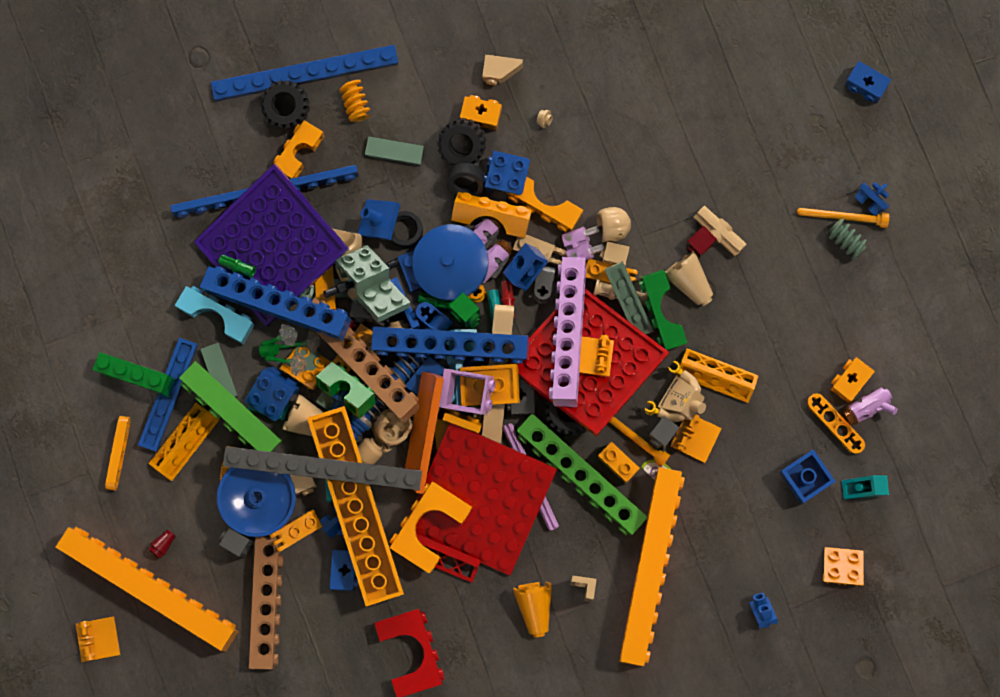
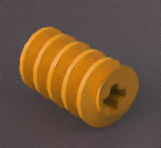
(353, 101)

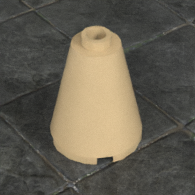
(690, 279)
(298, 416)

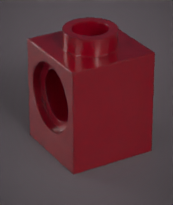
(701, 242)

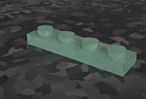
(628, 297)

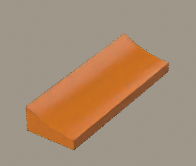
(424, 425)

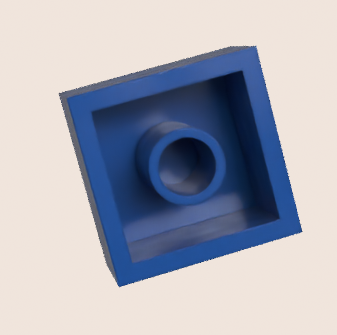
(807, 477)

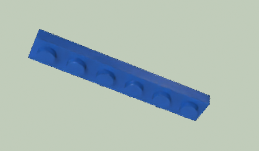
(163, 405)

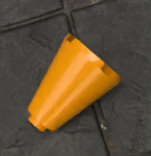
(535, 605)

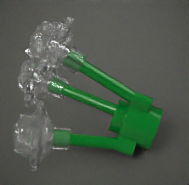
(269, 349)

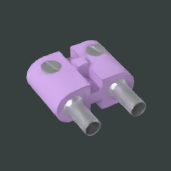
(578, 243)

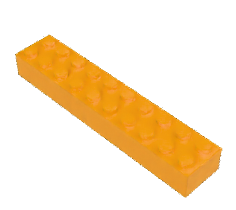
(356, 510)
(650, 567)
(147, 589)

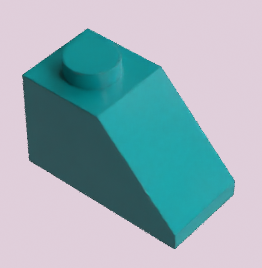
(865, 487)

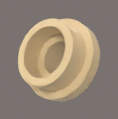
(544, 118)

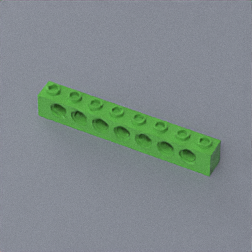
(534, 425)

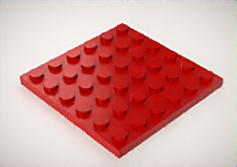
(599, 397)
(501, 488)

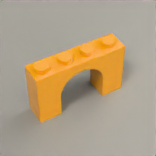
(433, 499)

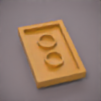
(505, 390)

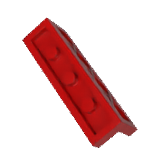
(449, 552)

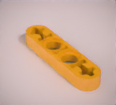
(838, 421)
(117, 453)

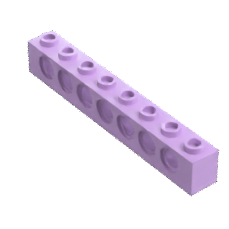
(568, 395)

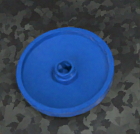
(450, 262)
(255, 501)

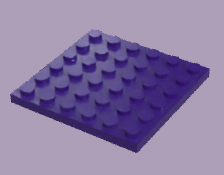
(275, 233)

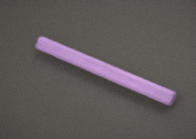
(545, 508)

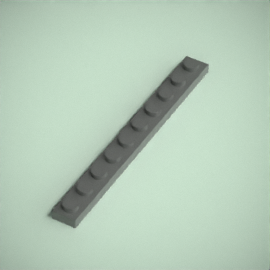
(322, 468)

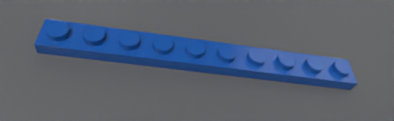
(305, 72)
(220, 201)

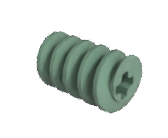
(847, 238)

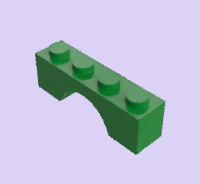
(655, 286)
(134, 374)

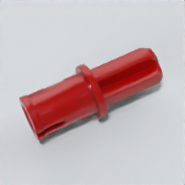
(507, 293)

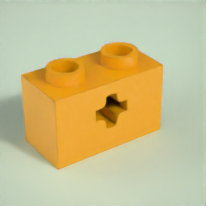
(490, 116)
(861, 374)
(618, 462)

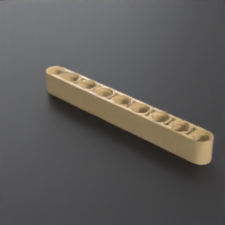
(501, 325)

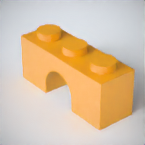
(304, 137)

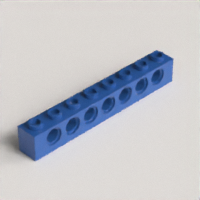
(336, 328)
(382, 335)

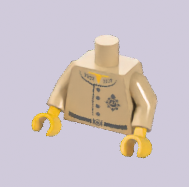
(681, 399)

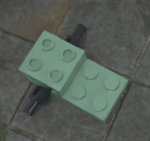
(369, 283)

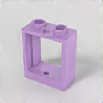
(448, 389)

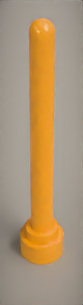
(881, 220)
(659, 456)

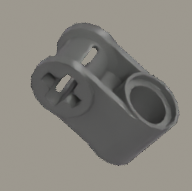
(544, 282)

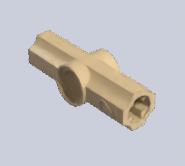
(720, 230)

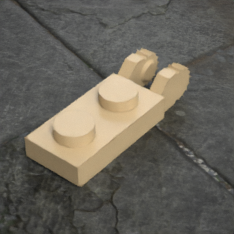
(544, 247)

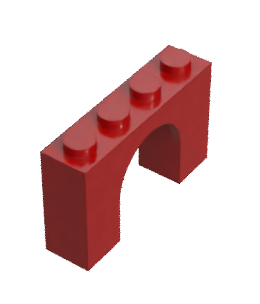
(413, 625)

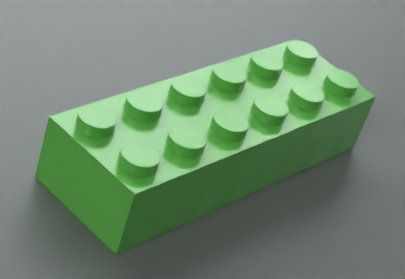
(228, 408)

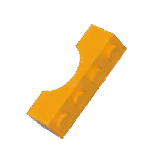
(469, 207)
(564, 215)

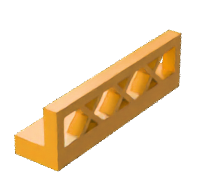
(716, 377)
(185, 443)

